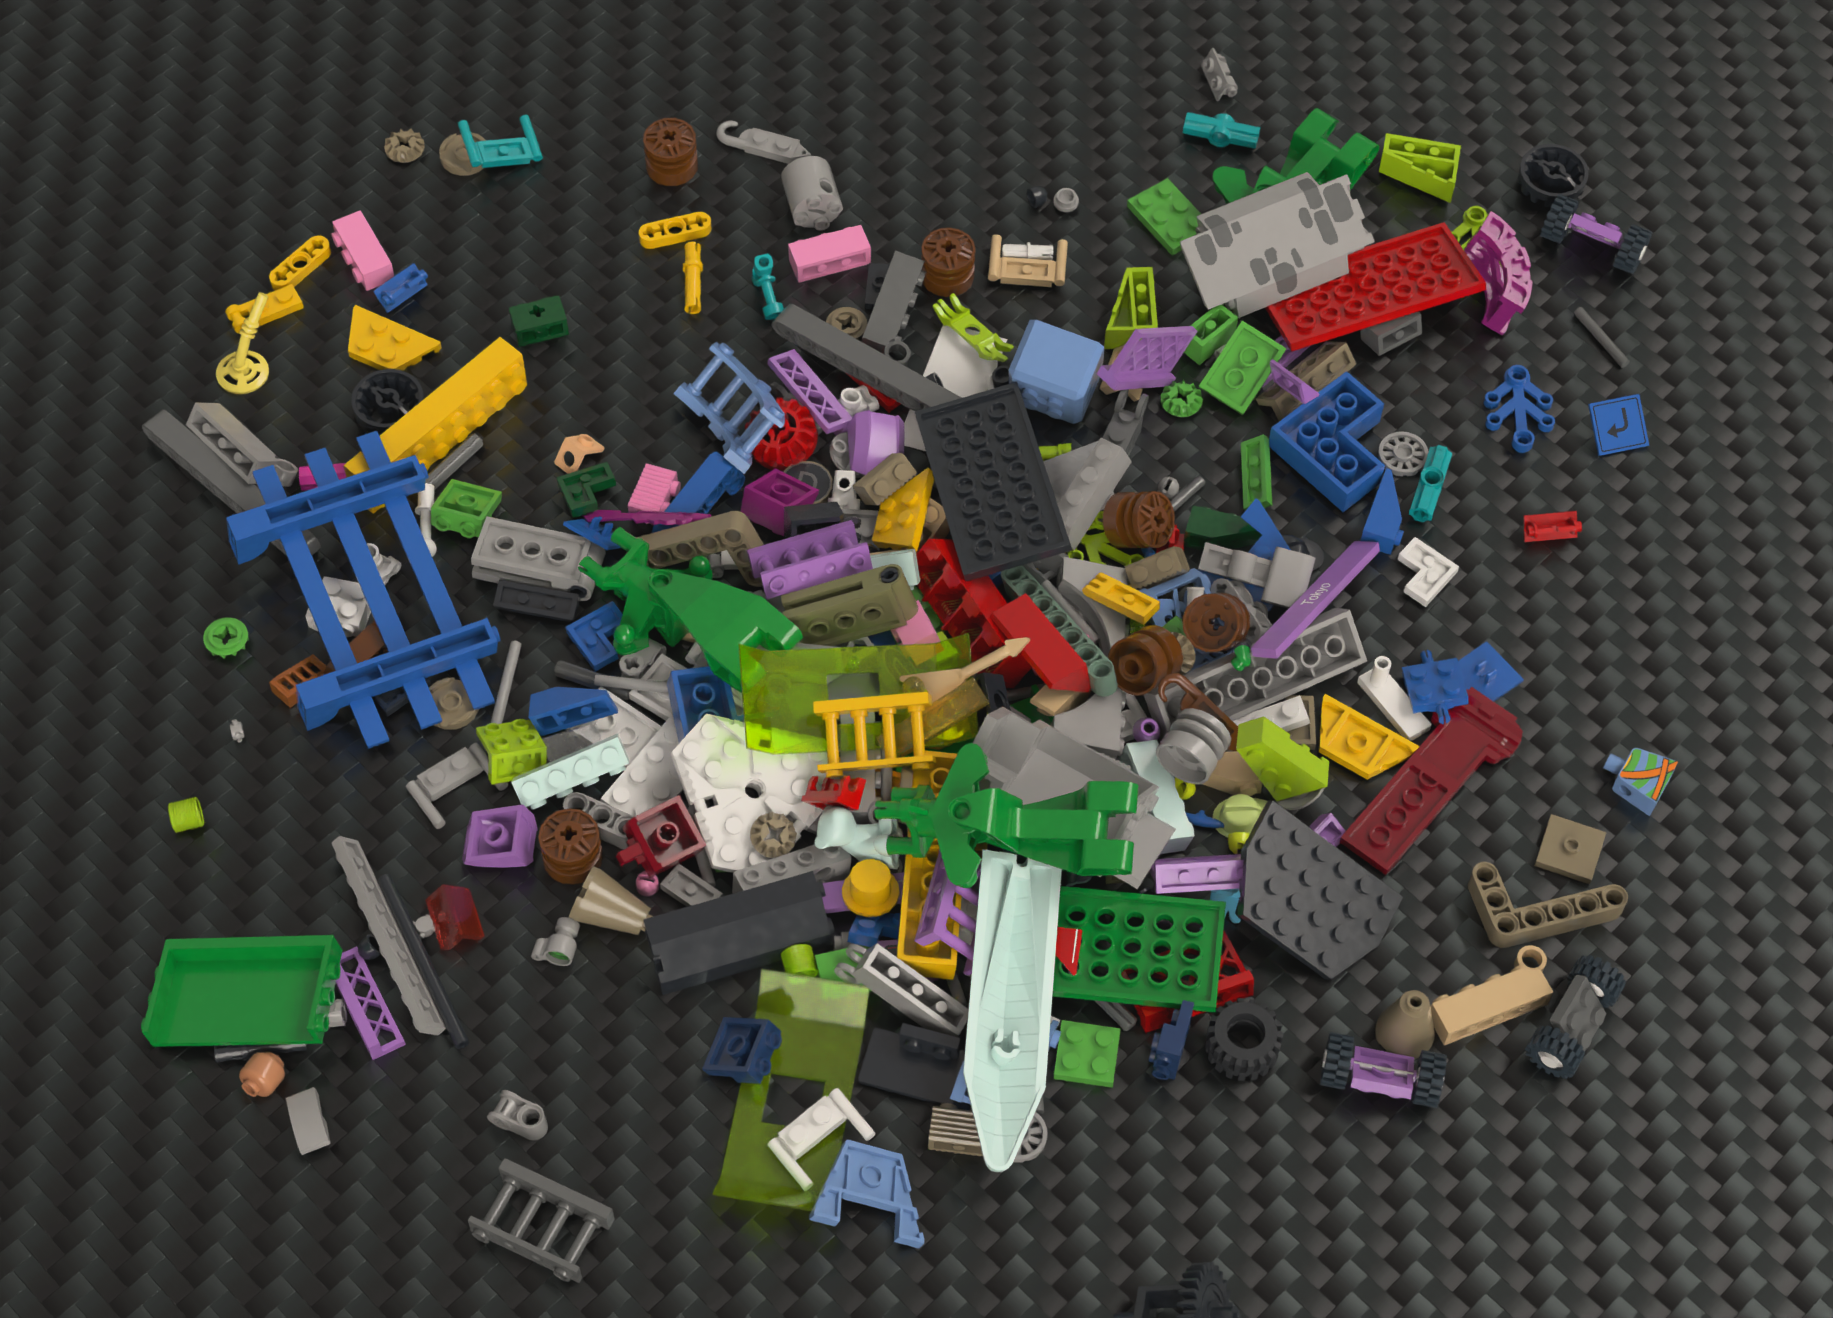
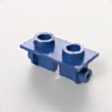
(401, 287)

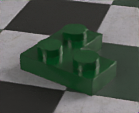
(580, 485)

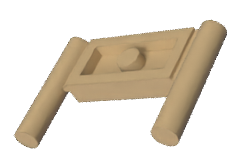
(1027, 271)

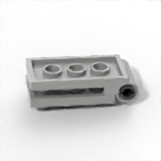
(534, 557)

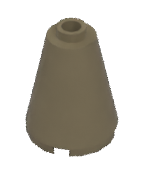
(609, 905)
(1406, 1025)

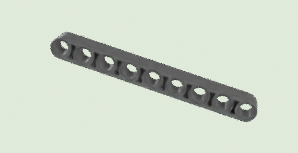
(859, 360)
(209, 468)

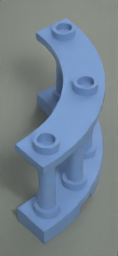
(737, 448)

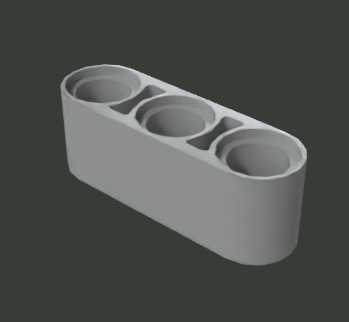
(609, 831)

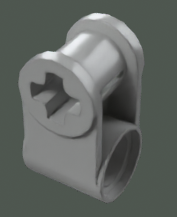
(638, 663)
(514, 1113)

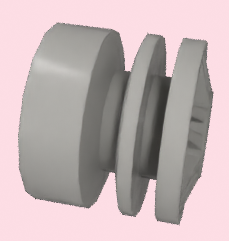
(1193, 746)

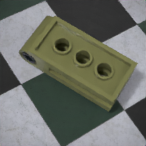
(851, 606)

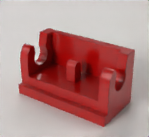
(835, 792)

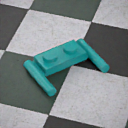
(502, 151)

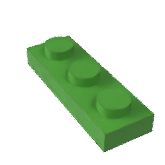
(1256, 471)

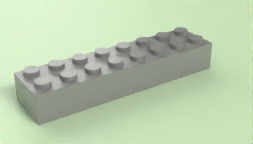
(1318, 653)

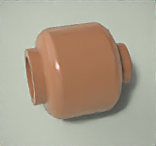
(262, 1074)

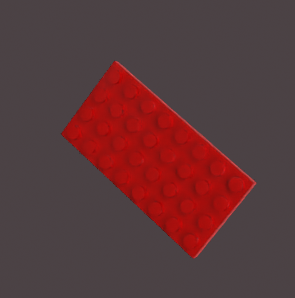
(1381, 286)

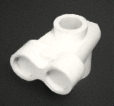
(858, 400)
(845, 496)
(385, 566)

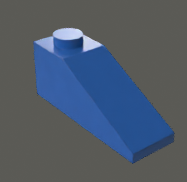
(1384, 517)
(568, 707)

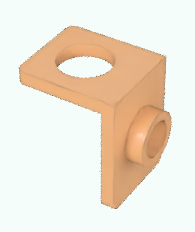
(579, 447)

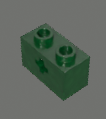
(538, 321)

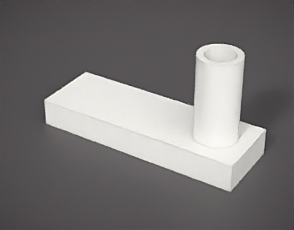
(1393, 700)

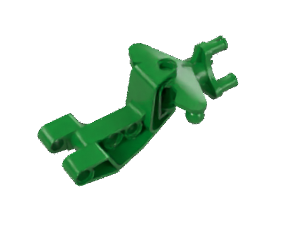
(1307, 153)
(688, 603)
(1057, 831)

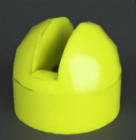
(1184, 792)
(1237, 840)

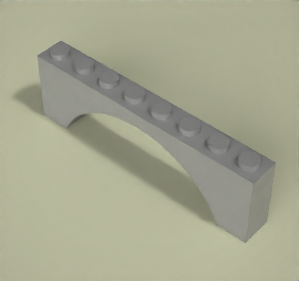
(1099, 719)

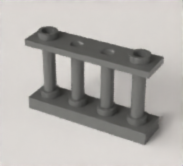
(542, 1190)

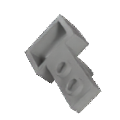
(1282, 578)

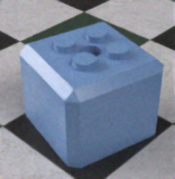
(1056, 371)

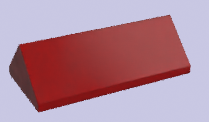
(1047, 650)

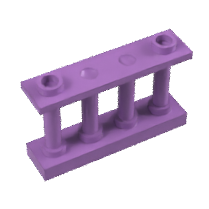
(809, 559)
(940, 906)

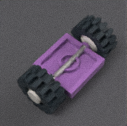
(1564, 216)
(1383, 1071)

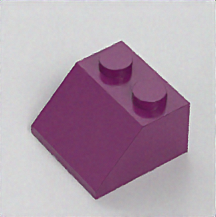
(768, 495)

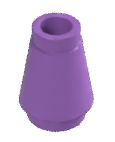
(1139, 732)

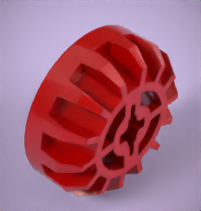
(790, 445)

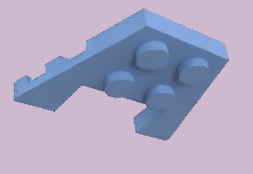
(872, 1179)

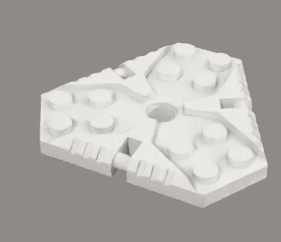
(719, 767)

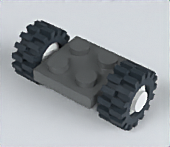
(1576, 1017)

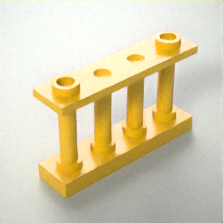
(858, 709)

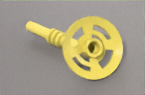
(240, 366)

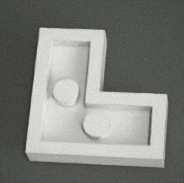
(1431, 568)

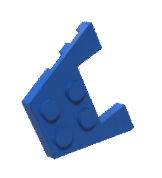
(1264, 548)

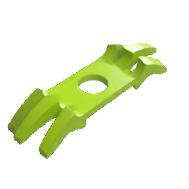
(963, 319)

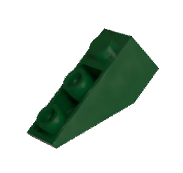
(1218, 529)

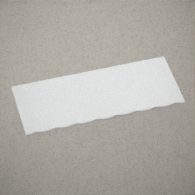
(959, 371)

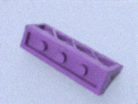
(810, 392)
(358, 1012)

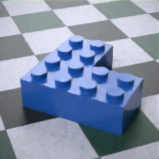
(1323, 442)
(698, 693)

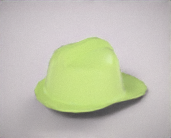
(1238, 813)

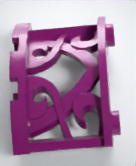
(1506, 286)

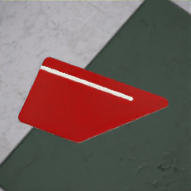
(1068, 947)

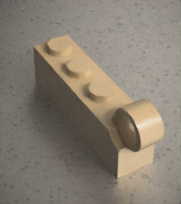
(1494, 1000)

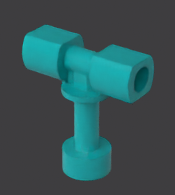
(762, 277)

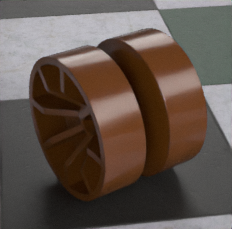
(1145, 659)

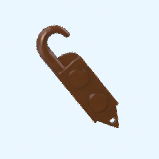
(1198, 700)

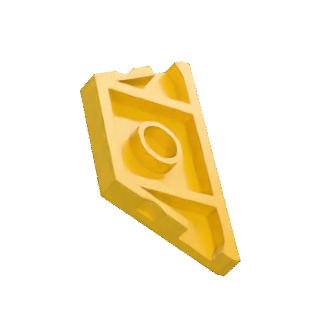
(386, 343)
(903, 514)
(1359, 741)

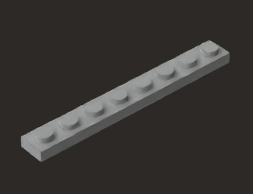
(389, 937)

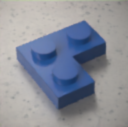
(591, 635)
(868, 930)

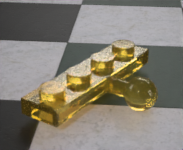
(941, 716)

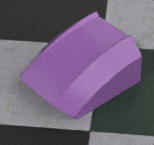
(873, 439)
(500, 837)

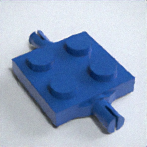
(1435, 686)

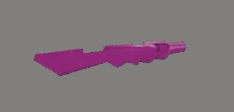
(654, 517)

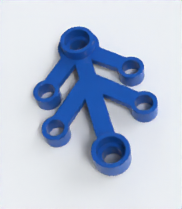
(1520, 406)

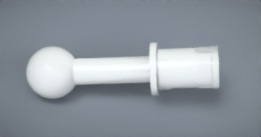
(425, 502)

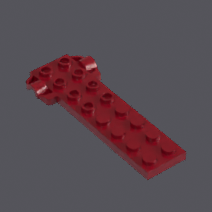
(1432, 779)

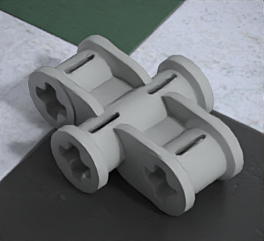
(1258, 611)

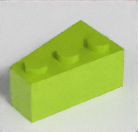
(1421, 164)
(1133, 308)
(1278, 761)

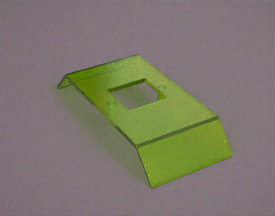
(785, 683)
(820, 1042)

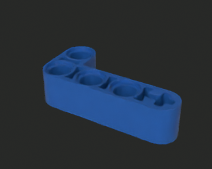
(705, 488)

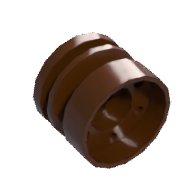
(670, 151)
(948, 261)
(1138, 519)
(1201, 627)
(573, 859)

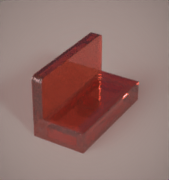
(454, 915)

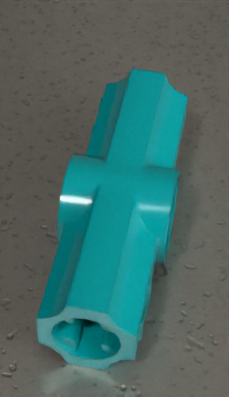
(1221, 130)
(1426, 493)

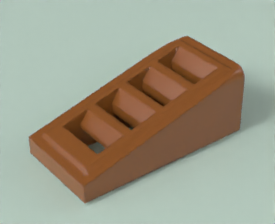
(280, 682)

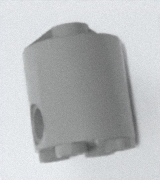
(811, 192)

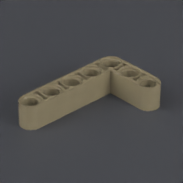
(704, 537)
(1540, 913)

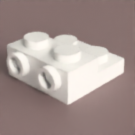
(348, 604)

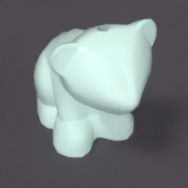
(863, 842)

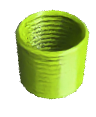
(186, 814)
(799, 960)

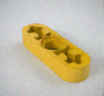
(668, 238)
(303, 253)

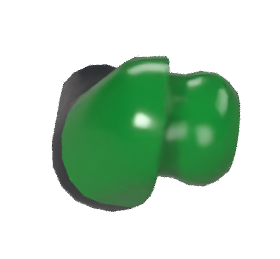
(1243, 654)

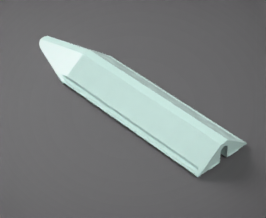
(1010, 1000)

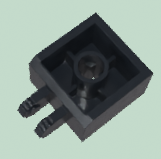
(811, 517)

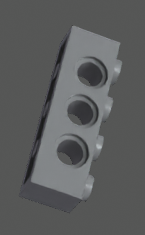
(827, 864)

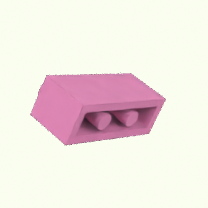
(362, 250)
(829, 253)

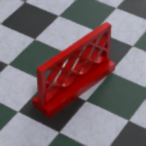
(1229, 987)

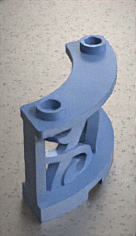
(1168, 606)

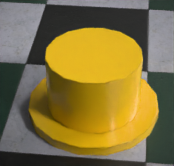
(870, 889)

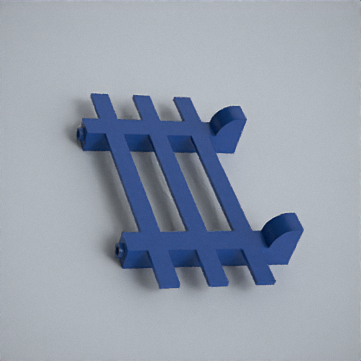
(404, 663)

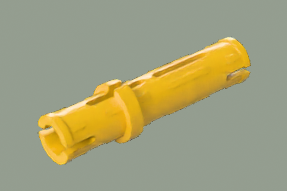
(692, 270)

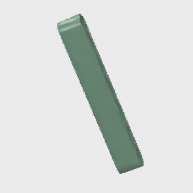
(1100, 669)

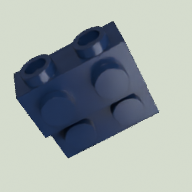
(1169, 1044)
(743, 1049)

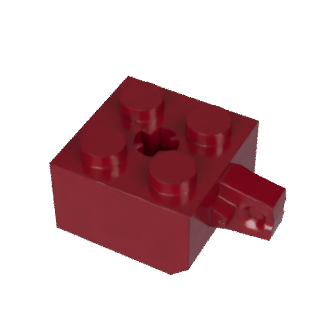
(650, 849)

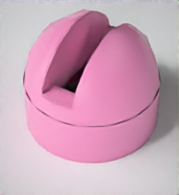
(645, 887)

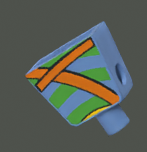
(1641, 777)

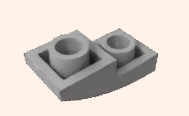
(307, 1121)

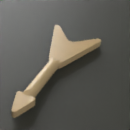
(942, 682)

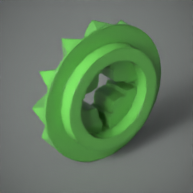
(1177, 406)
(216, 632)

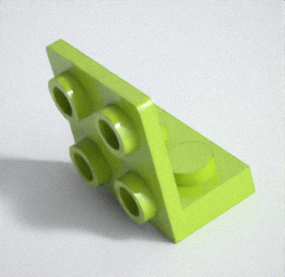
(511, 749)

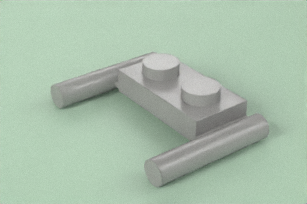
(446, 777)

